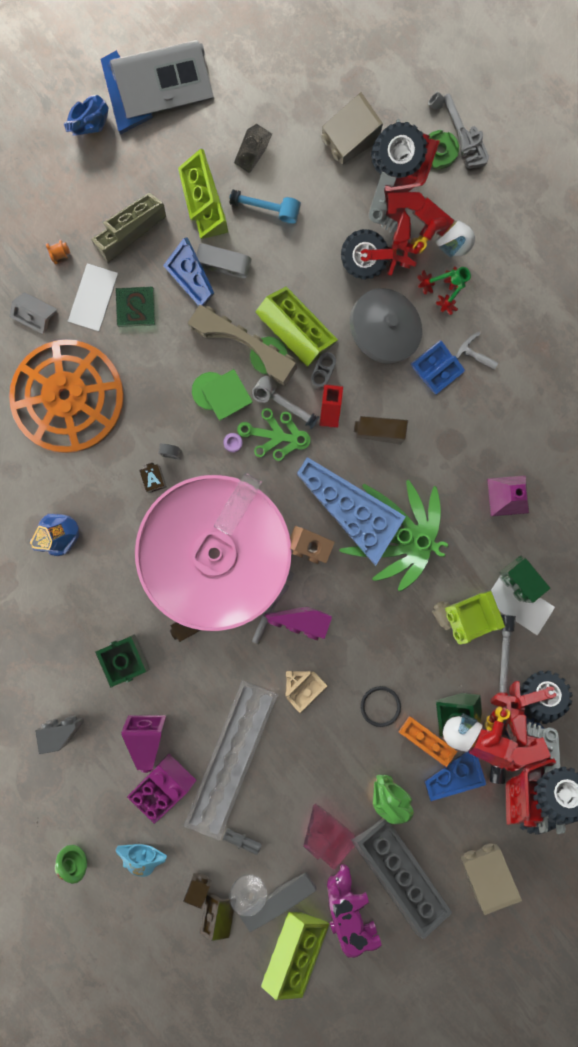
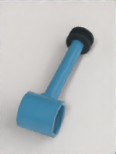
(287, 210)

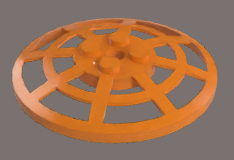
(74, 403)

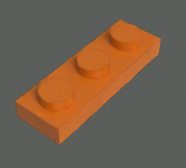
(427, 741)

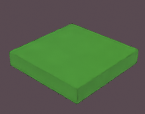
(226, 395)

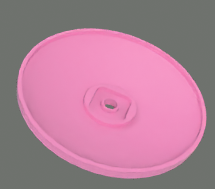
(176, 560)

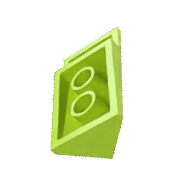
(202, 196)

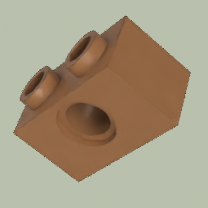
(320, 547)

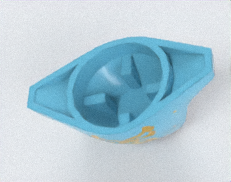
(140, 858)

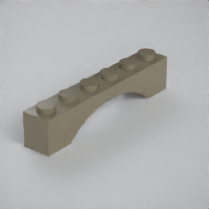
(210, 325)

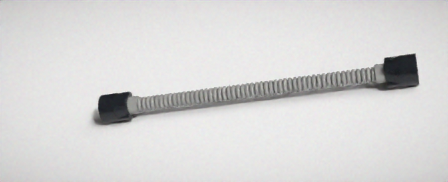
(497, 774)

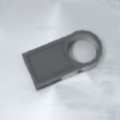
(169, 451)

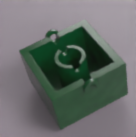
(524, 580)
(122, 661)

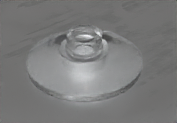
(240, 895)

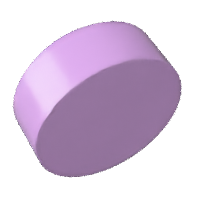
(233, 442)

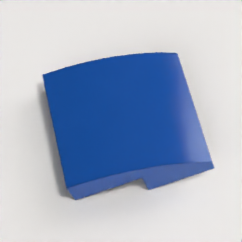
(437, 367)

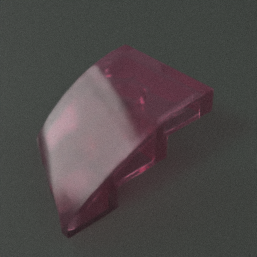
(327, 837)

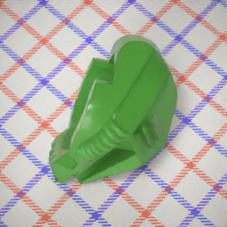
(391, 801)

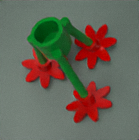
(456, 278)

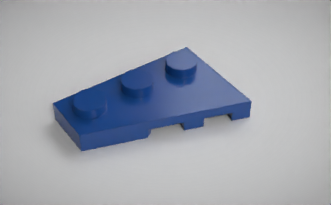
(459, 776)

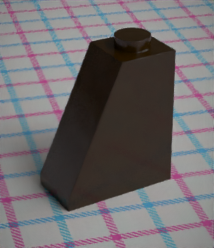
(381, 429)

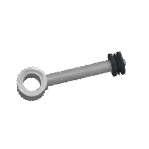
(266, 389)

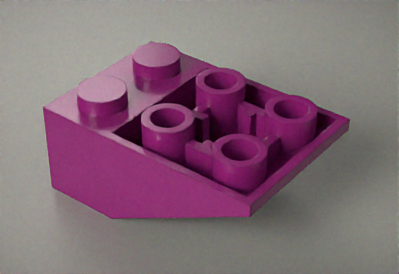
(304, 619)
(162, 788)

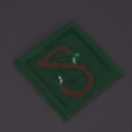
(135, 306)

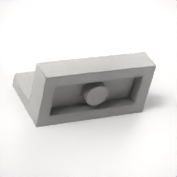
(32, 312)

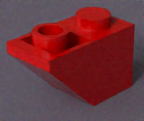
(331, 406)

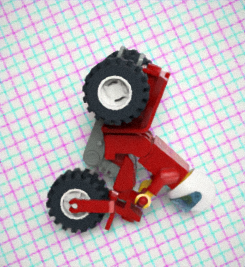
(404, 162)
(544, 792)

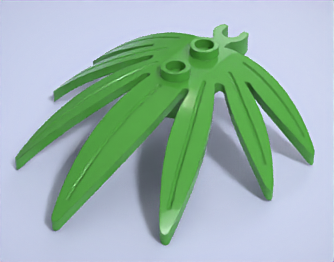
(413, 540)

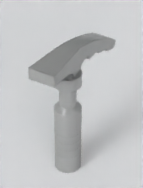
(479, 357)

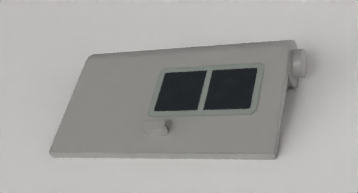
(162, 78)

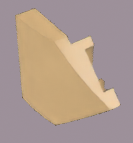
(303, 688)

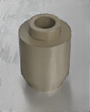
(440, 614)

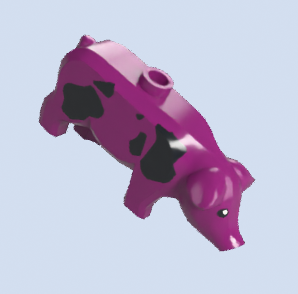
(347, 921)

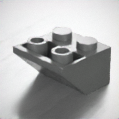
(55, 735)

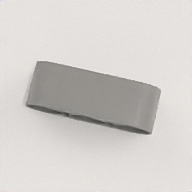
(223, 260)

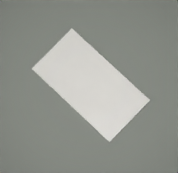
(92, 297)
(529, 615)

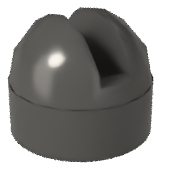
(436, 101)

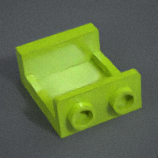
(474, 617)

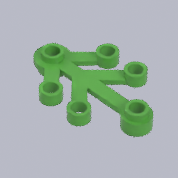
(276, 435)

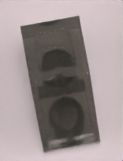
(252, 147)

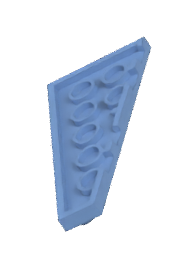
(359, 514)

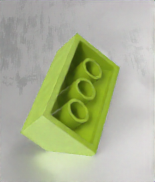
(296, 325)
(294, 956)

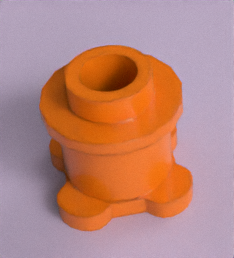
(58, 251)

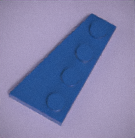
(122, 122)

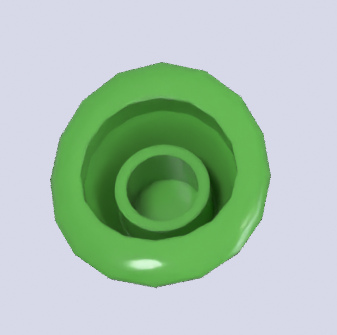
(71, 864)

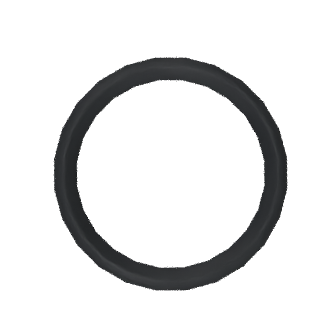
(363, 706)

